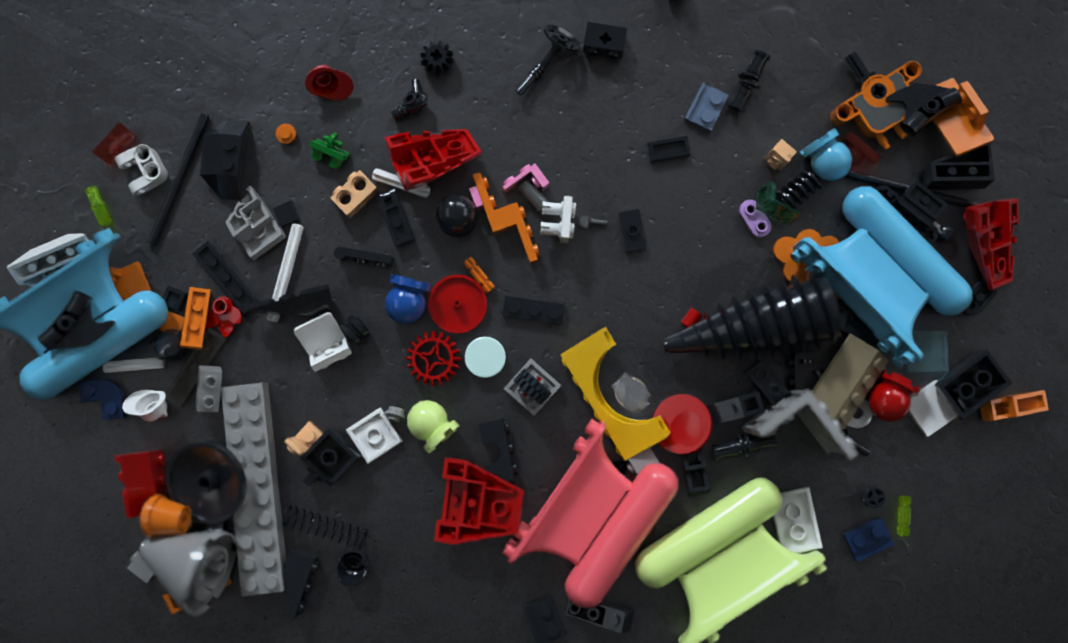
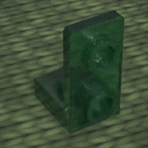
(769, 205)

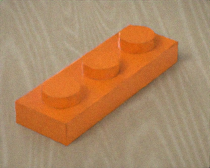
(195, 318)

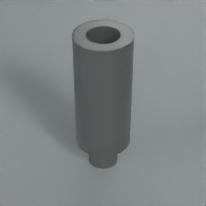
(533, 195)

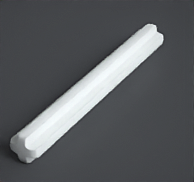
(287, 266)

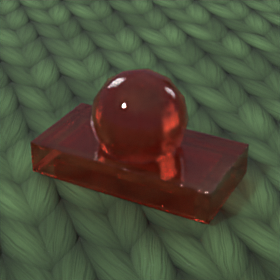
(860, 150)

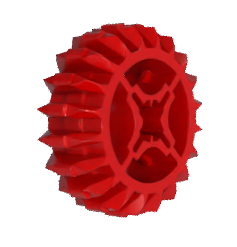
(429, 367)

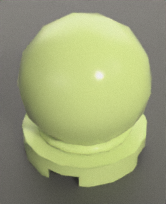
(429, 423)

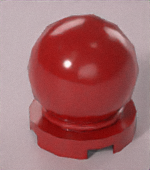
(891, 398)

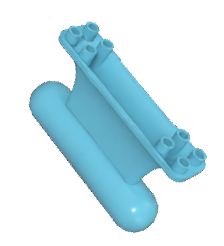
(886, 273)
(41, 305)

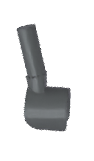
(584, 222)

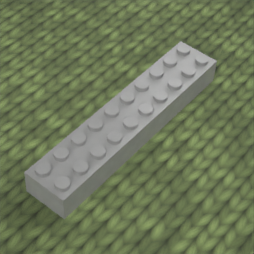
(260, 517)

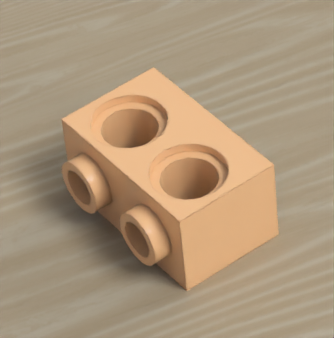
(358, 198)

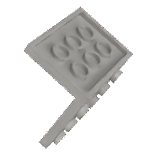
(812, 414)

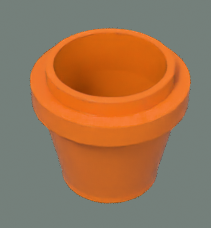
(164, 517)

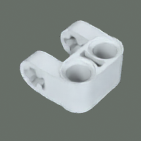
(147, 166)

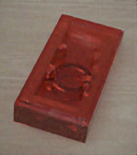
(114, 143)

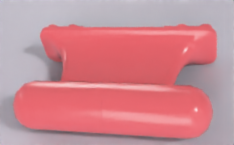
(595, 518)

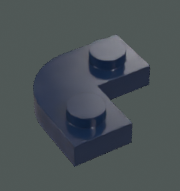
(109, 394)

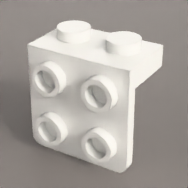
(323, 341)

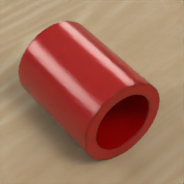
(691, 316)

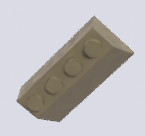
(849, 378)

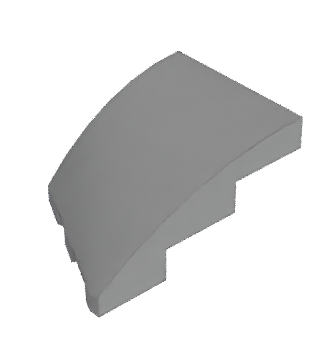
(254, 225)

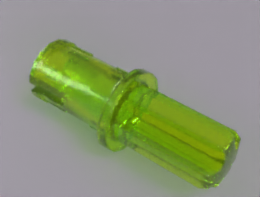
(98, 205)

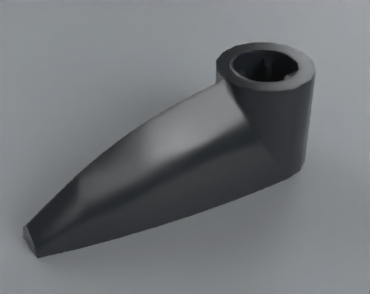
(856, 327)

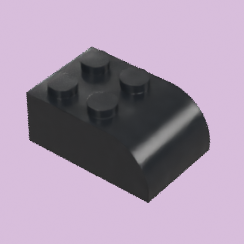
(972, 383)

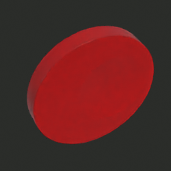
(457, 304)
(688, 423)

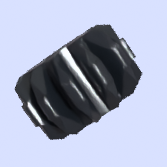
(443, 63)

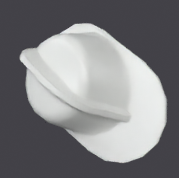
(146, 404)

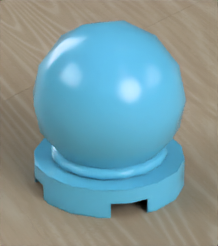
(829, 158)

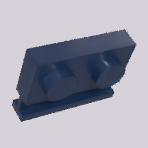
(868, 539)

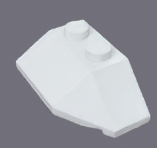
(45, 259)

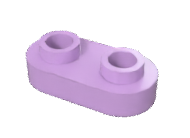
(753, 219)

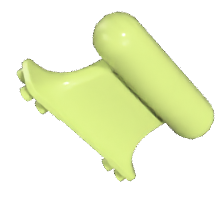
(726, 559)

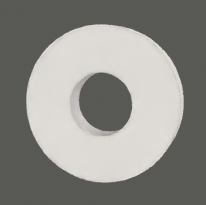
(865, 417)

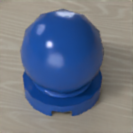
(406, 300)

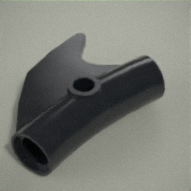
(924, 104)
(82, 328)

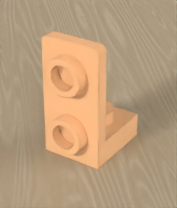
(780, 155)
(304, 439)

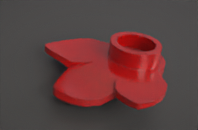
(224, 318)

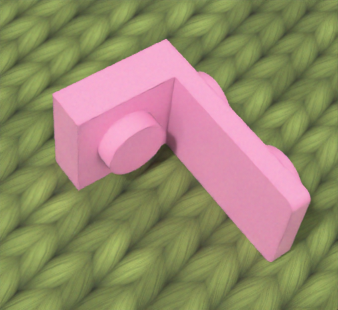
(537, 179)

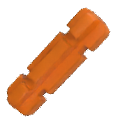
(479, 275)

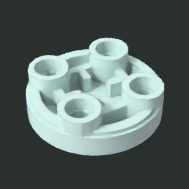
(485, 357)

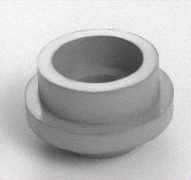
(395, 414)

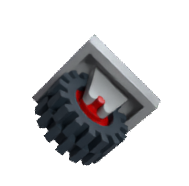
(532, 387)

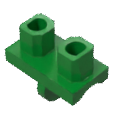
(320, 147)

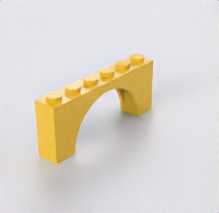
(628, 434)

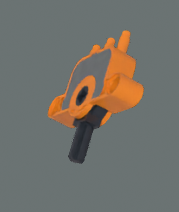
(872, 111)

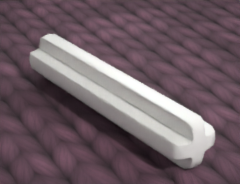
(393, 180)
(133, 364)

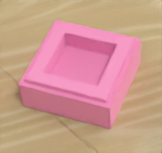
(476, 198)

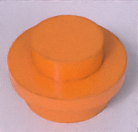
(285, 134)

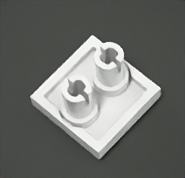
(566, 210)

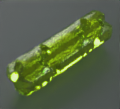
(904, 515)

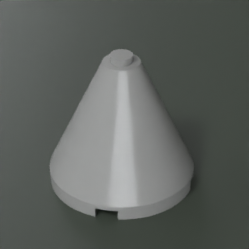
(191, 566)

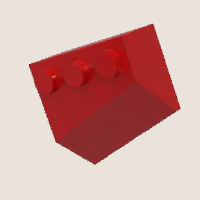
(142, 477)

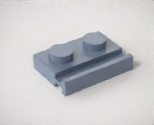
(706, 107)

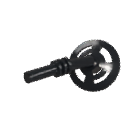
(558, 43)

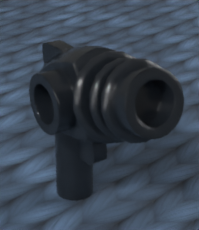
(413, 102)

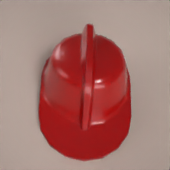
(329, 83)

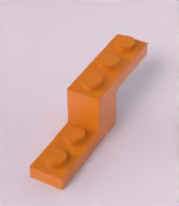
(506, 218)

